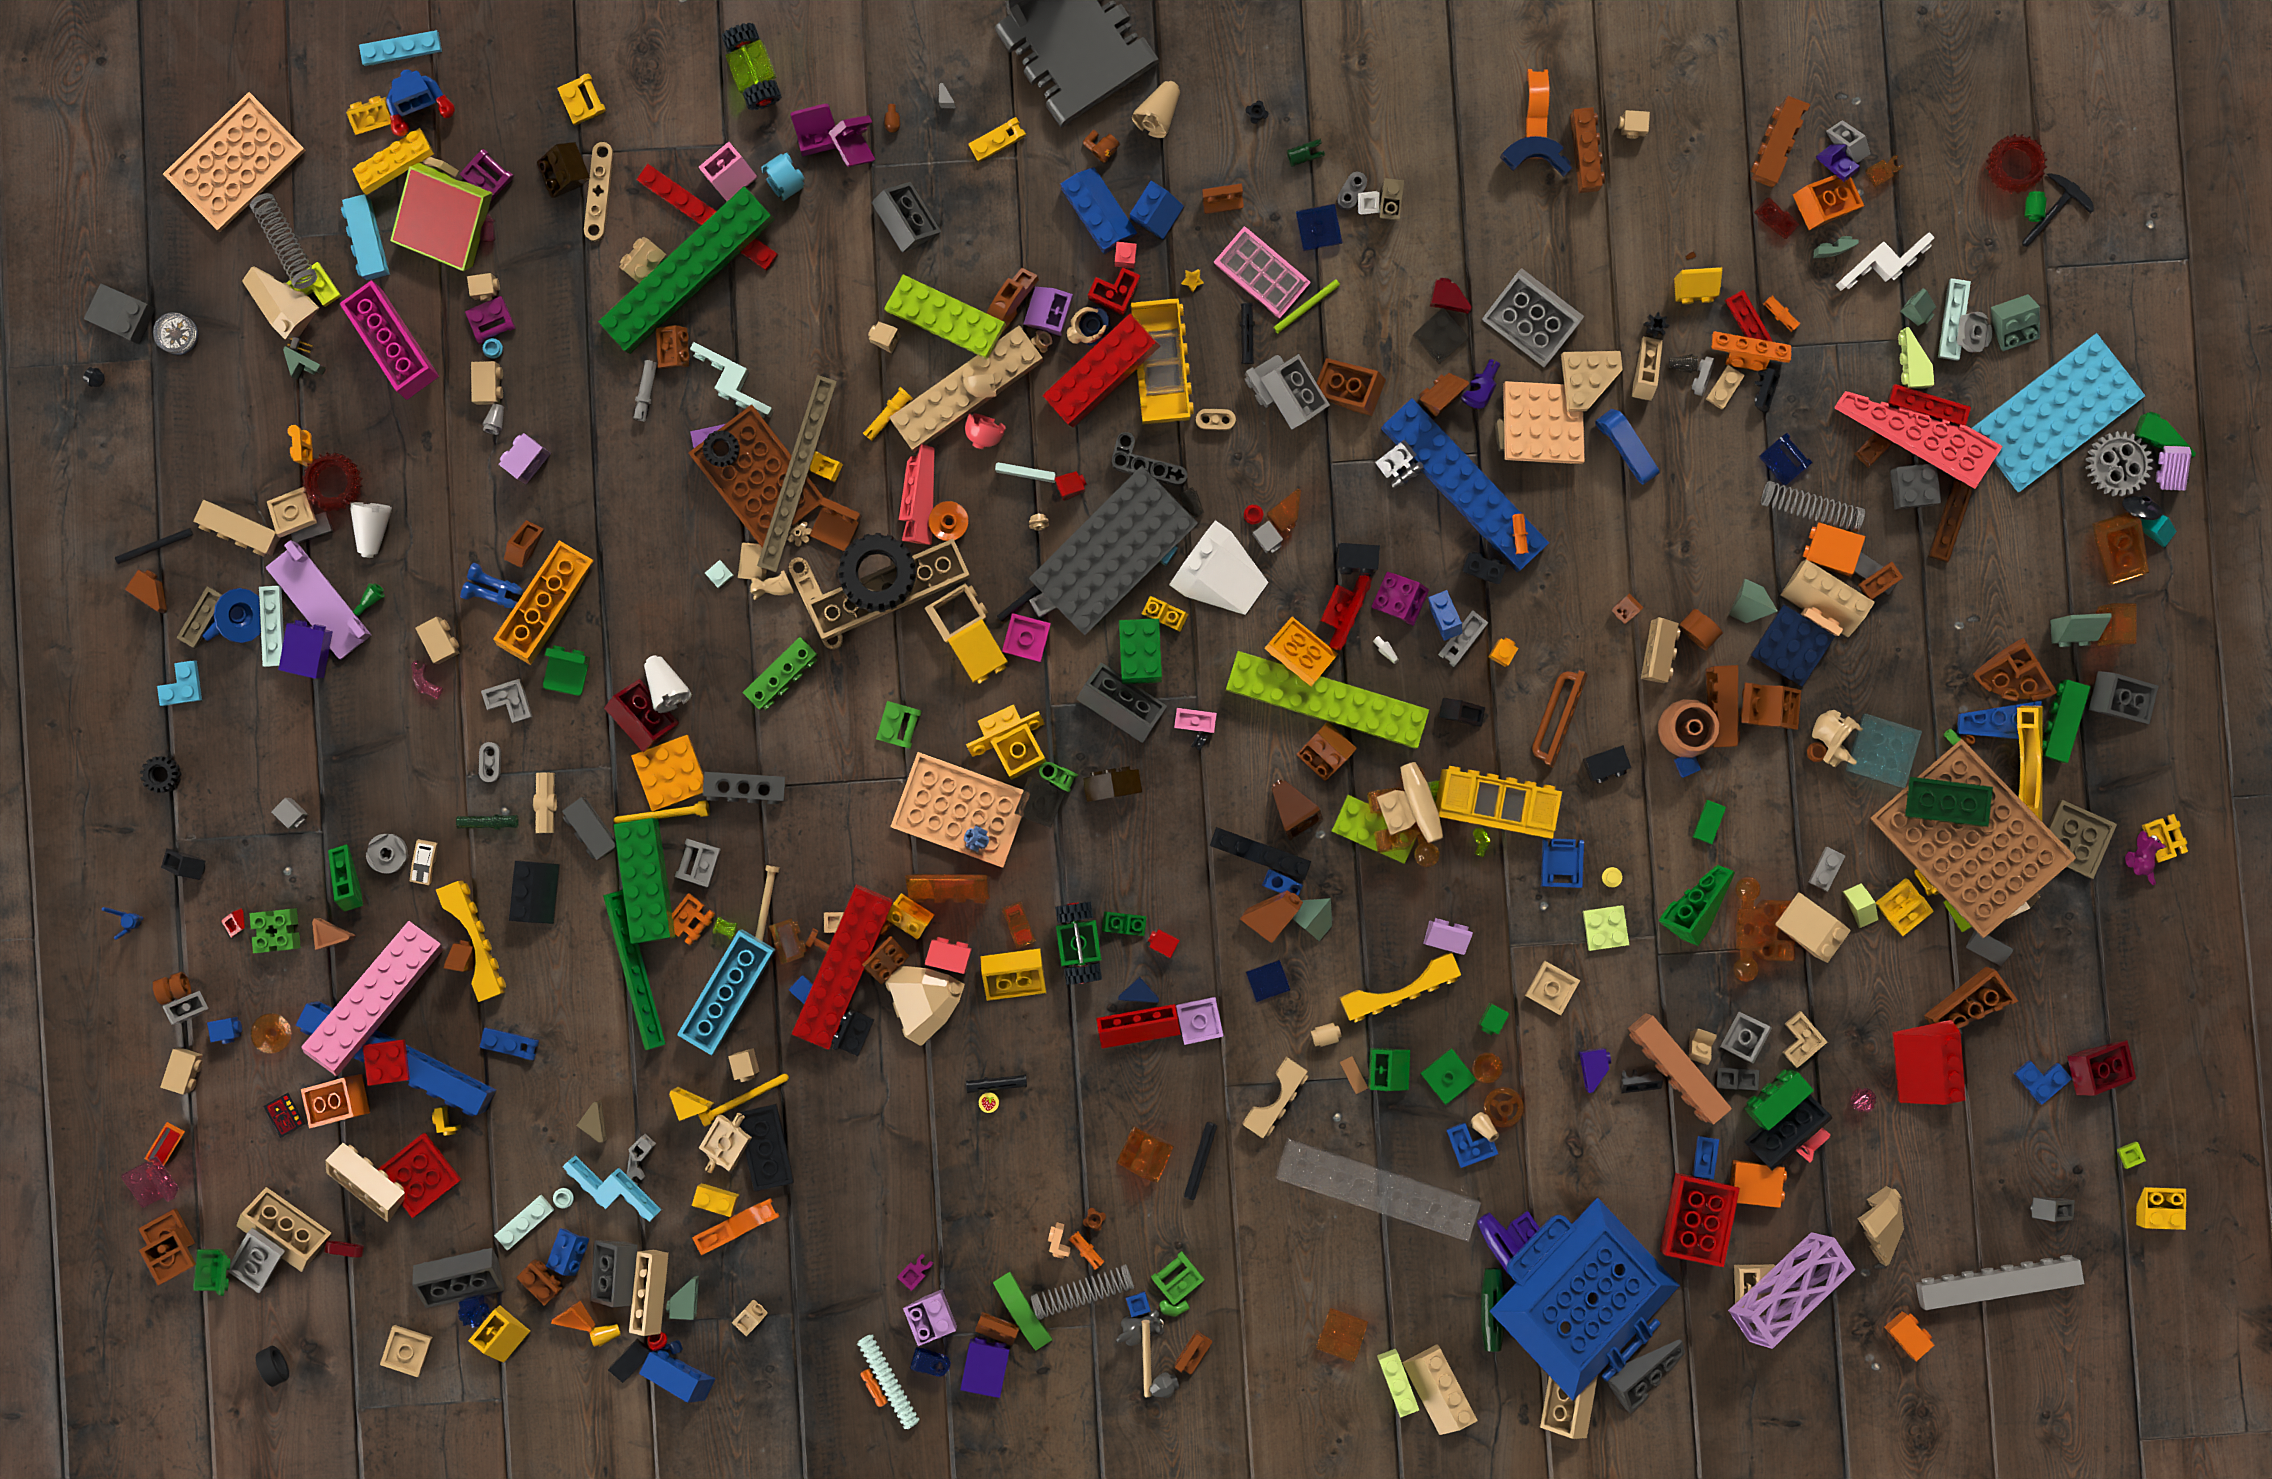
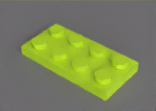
(1359, 826)

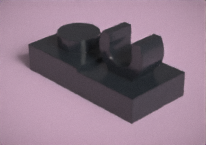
(1767, 389)
(1646, 1082)

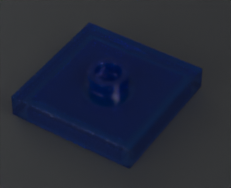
(1319, 227)

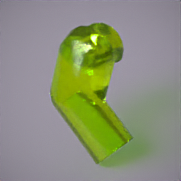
(1482, 840)

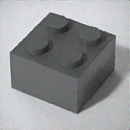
(1915, 486)

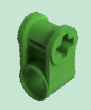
(1059, 776)

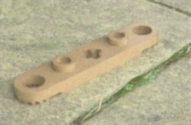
(599, 177)
(809, 589)

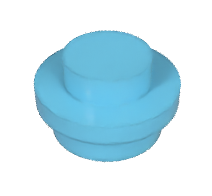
(492, 348)

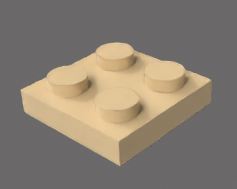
(291, 512)
(1552, 988)
(406, 1351)

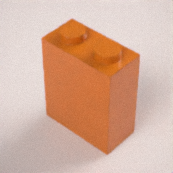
(1834, 549)
(1758, 1183)

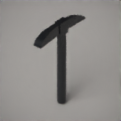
(2071, 190)

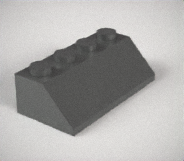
(1121, 703)
(457, 1277)

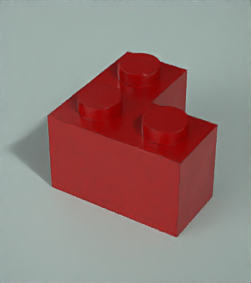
(1116, 296)

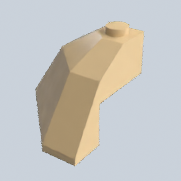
(923, 1000)
(1883, 1223)

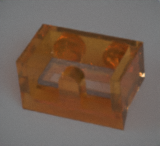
(787, 940)

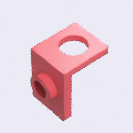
(1813, 1143)

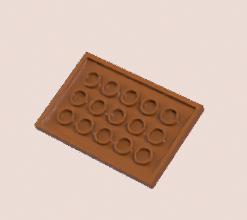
(756, 477)

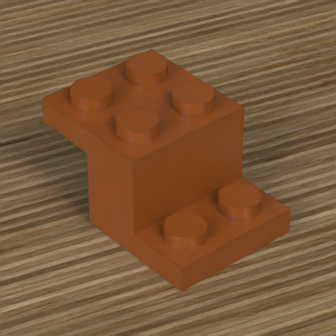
(1770, 706)
(167, 1246)

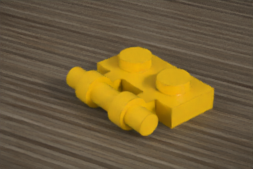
(2161, 830)

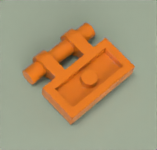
(685, 914)

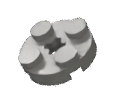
(1968, 324)
(376, 850)

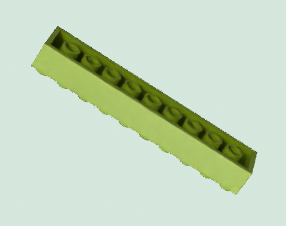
(1328, 700)

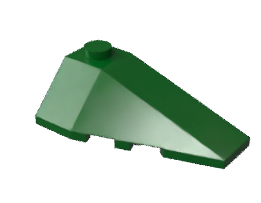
(1695, 911)

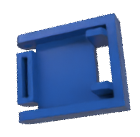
(1562, 859)

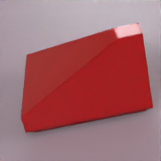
(234, 922)

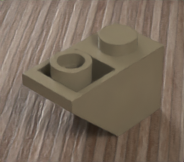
(1391, 199)

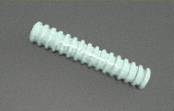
(888, 1381)

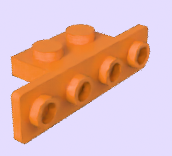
(1750, 352)

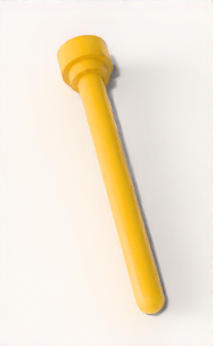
(700, 808)
(708, 1116)

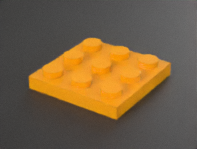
(1301, 651)
(669, 772)

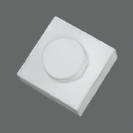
(1368, 202)

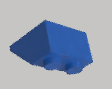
(1156, 210)

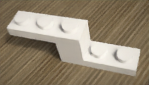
(1885, 262)

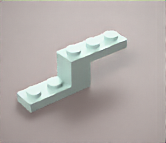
(730, 379)

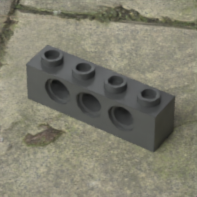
(712, 780)

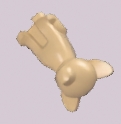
(776, 586)

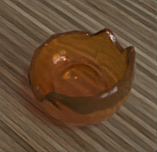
(1487, 1068)

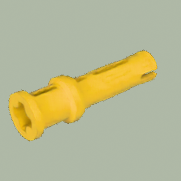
(893, 406)

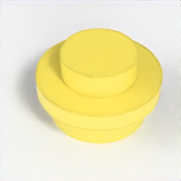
(1612, 877)

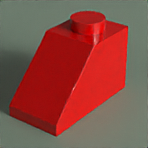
(1070, 485)

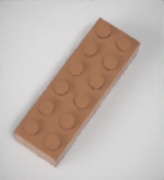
(1679, 1068)

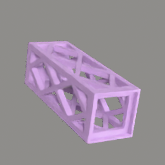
(1830, 1255)

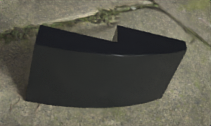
(630, 1360)

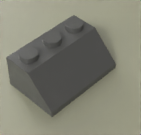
(905, 216)
(613, 1273)

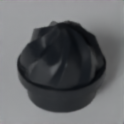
(93, 377)

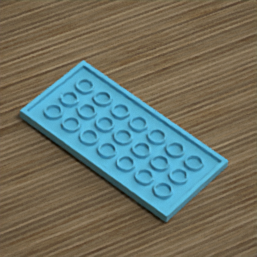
(2059, 411)

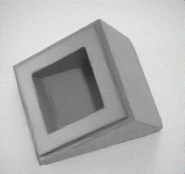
(945, 99)

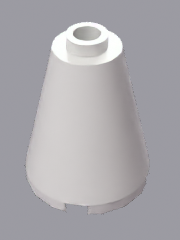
(369, 526)
(664, 685)

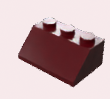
(636, 716)

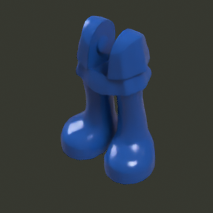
(472, 590)

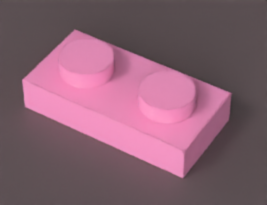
(1195, 720)

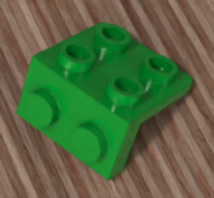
(566, 670)
(211, 1271)

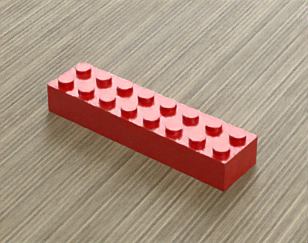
(842, 966)

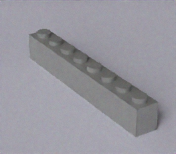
(1999, 1283)

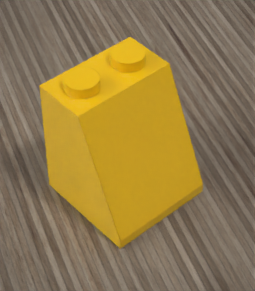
(978, 651)

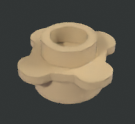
(1044, 337)
(1038, 522)

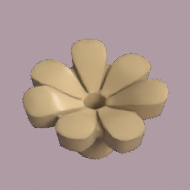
(803, 533)

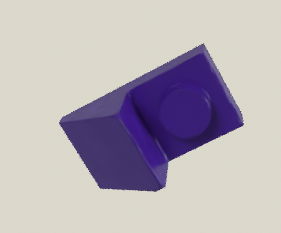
(1838, 162)

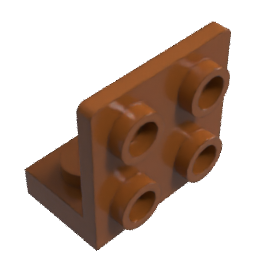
(835, 524)
(885, 960)

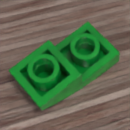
(1124, 923)

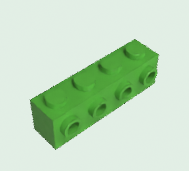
(780, 674)

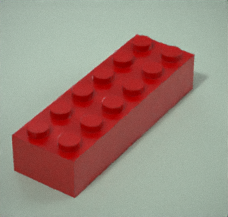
(1101, 370)

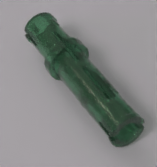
(487, 821)

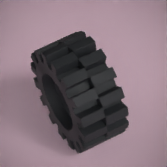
(709, 443)
(148, 774)

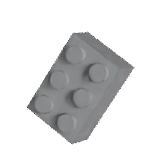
(1295, 391)

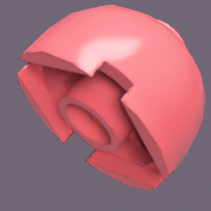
(983, 431)

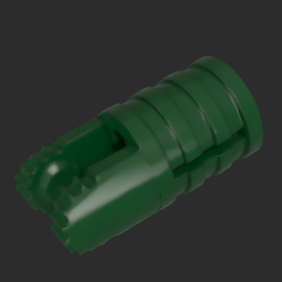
(1302, 154)

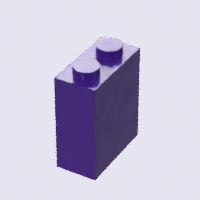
(305, 649)
(985, 1367)

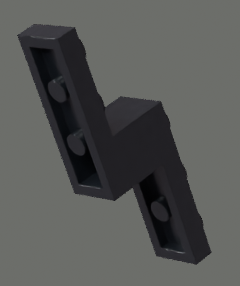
(1260, 853)

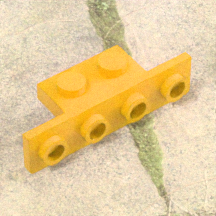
(1000, 724)

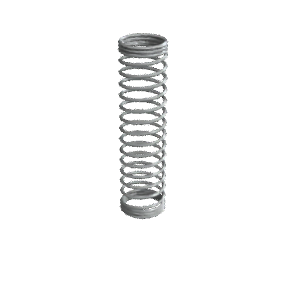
(263, 209)
(1855, 521)
(1040, 1312)

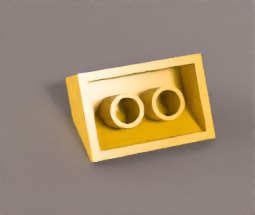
(1013, 974)

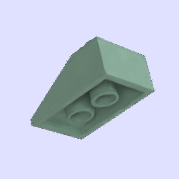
(2078, 629)

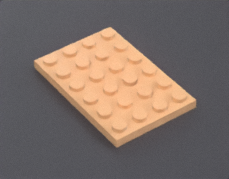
(234, 162)
(948, 800)

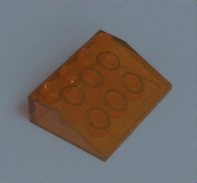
(948, 887)

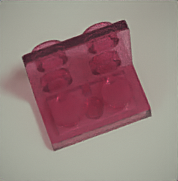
(150, 1182)

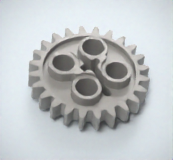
(2102, 470)

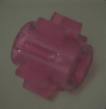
(1863, 1100)

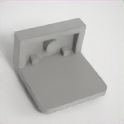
(1253, 380)

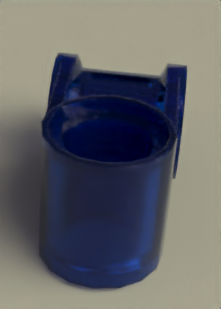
(927, 1362)

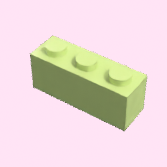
(1398, 1382)

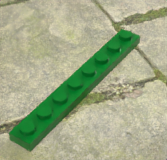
(634, 973)

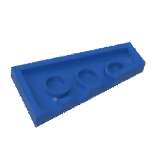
(1993, 722)

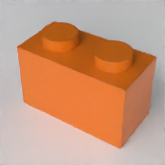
(1909, 1335)

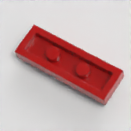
(1747, 317)

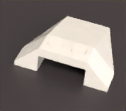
(1220, 572)

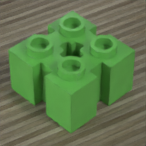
(282, 921)

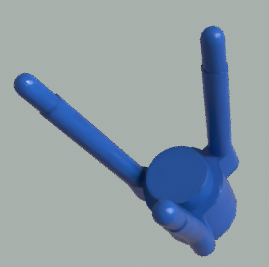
(128, 921)

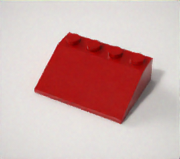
(1929, 1064)
(1699, 1220)

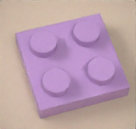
(1199, 1020)

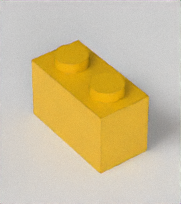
(715, 1200)

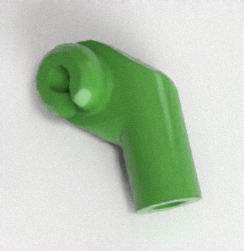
(1173, 1310)

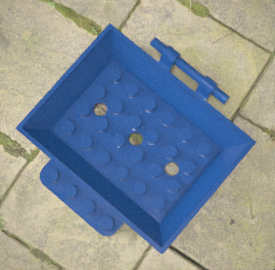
(1553, 1284)

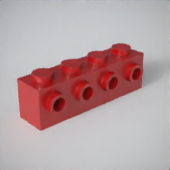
(1138, 1026)

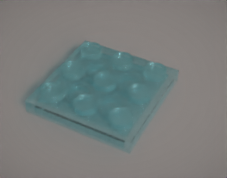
(1884, 750)

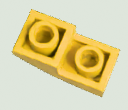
(1166, 613)

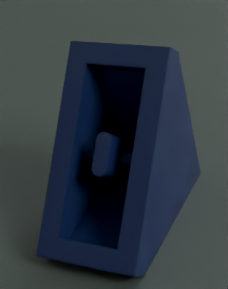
(1138, 992)

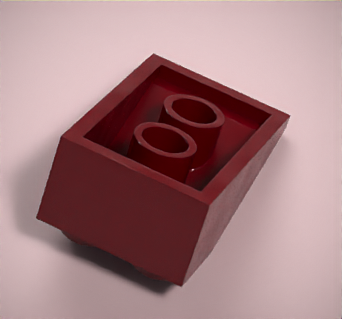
(2101, 1068)

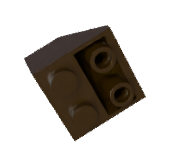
(563, 169)

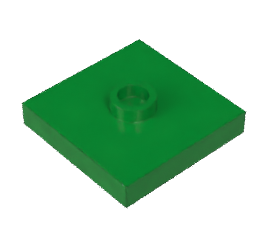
(1448, 1076)

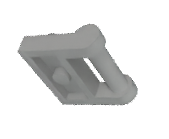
(704, 863)

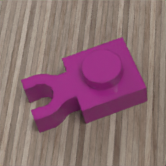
(913, 1274)

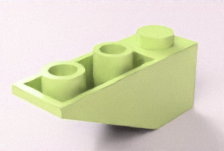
(1916, 365)

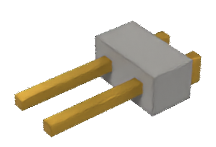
(295, 344)

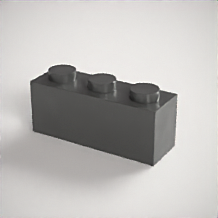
(589, 828)

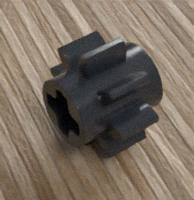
(1661, 320)

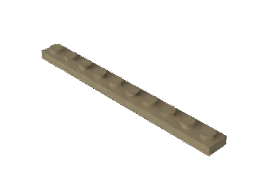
(796, 473)

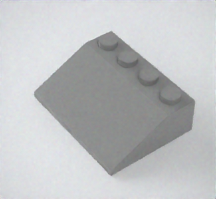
(1532, 317)

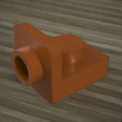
(1627, 608)

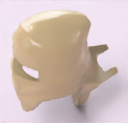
(1833, 731)

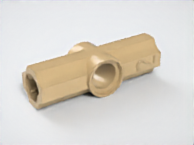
(545, 802)

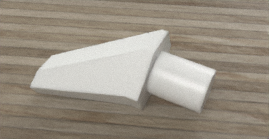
(1386, 649)

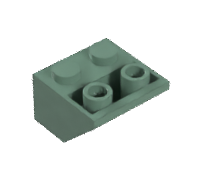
(2016, 322)

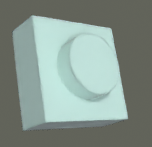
(719, 574)

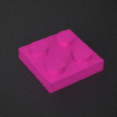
(1026, 637)

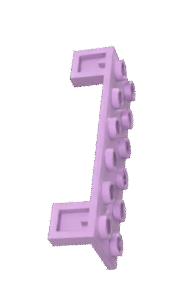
(317, 599)

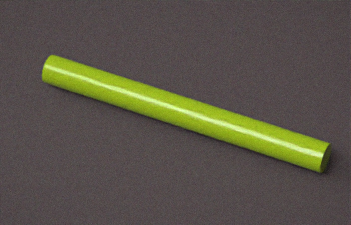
(1306, 306)

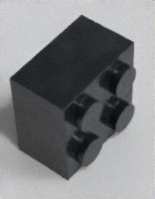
(1357, 558)

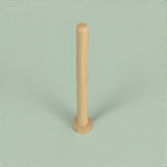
(766, 900)

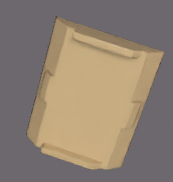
(748, 562)

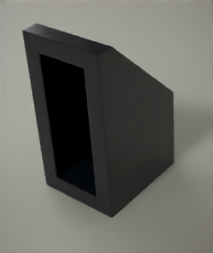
(1462, 711)
(183, 864)

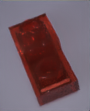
(1776, 219)

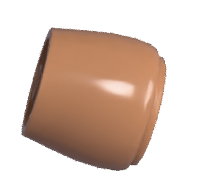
(1688, 728)

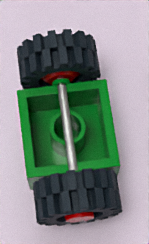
(1078, 943)

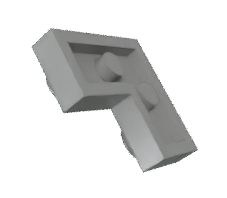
(511, 695)

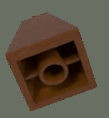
(1295, 809)

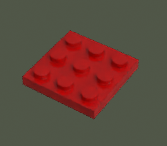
(421, 1173)

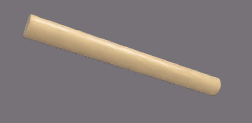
(1146, 1357)

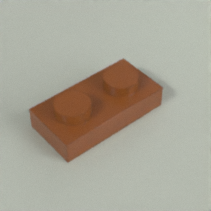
(1880, 581)

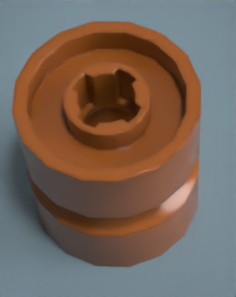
(168, 989)

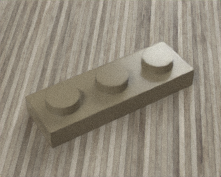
(200, 618)

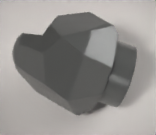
(1164, 1385)

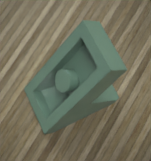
(297, 362)

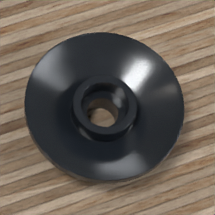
(2142, 507)

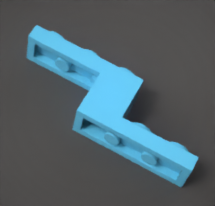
(609, 1190)

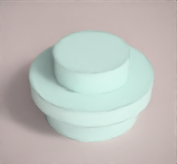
(563, 1198)

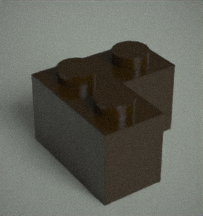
(1112, 784)

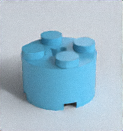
(783, 177)

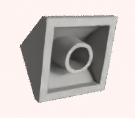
(1746, 1037)

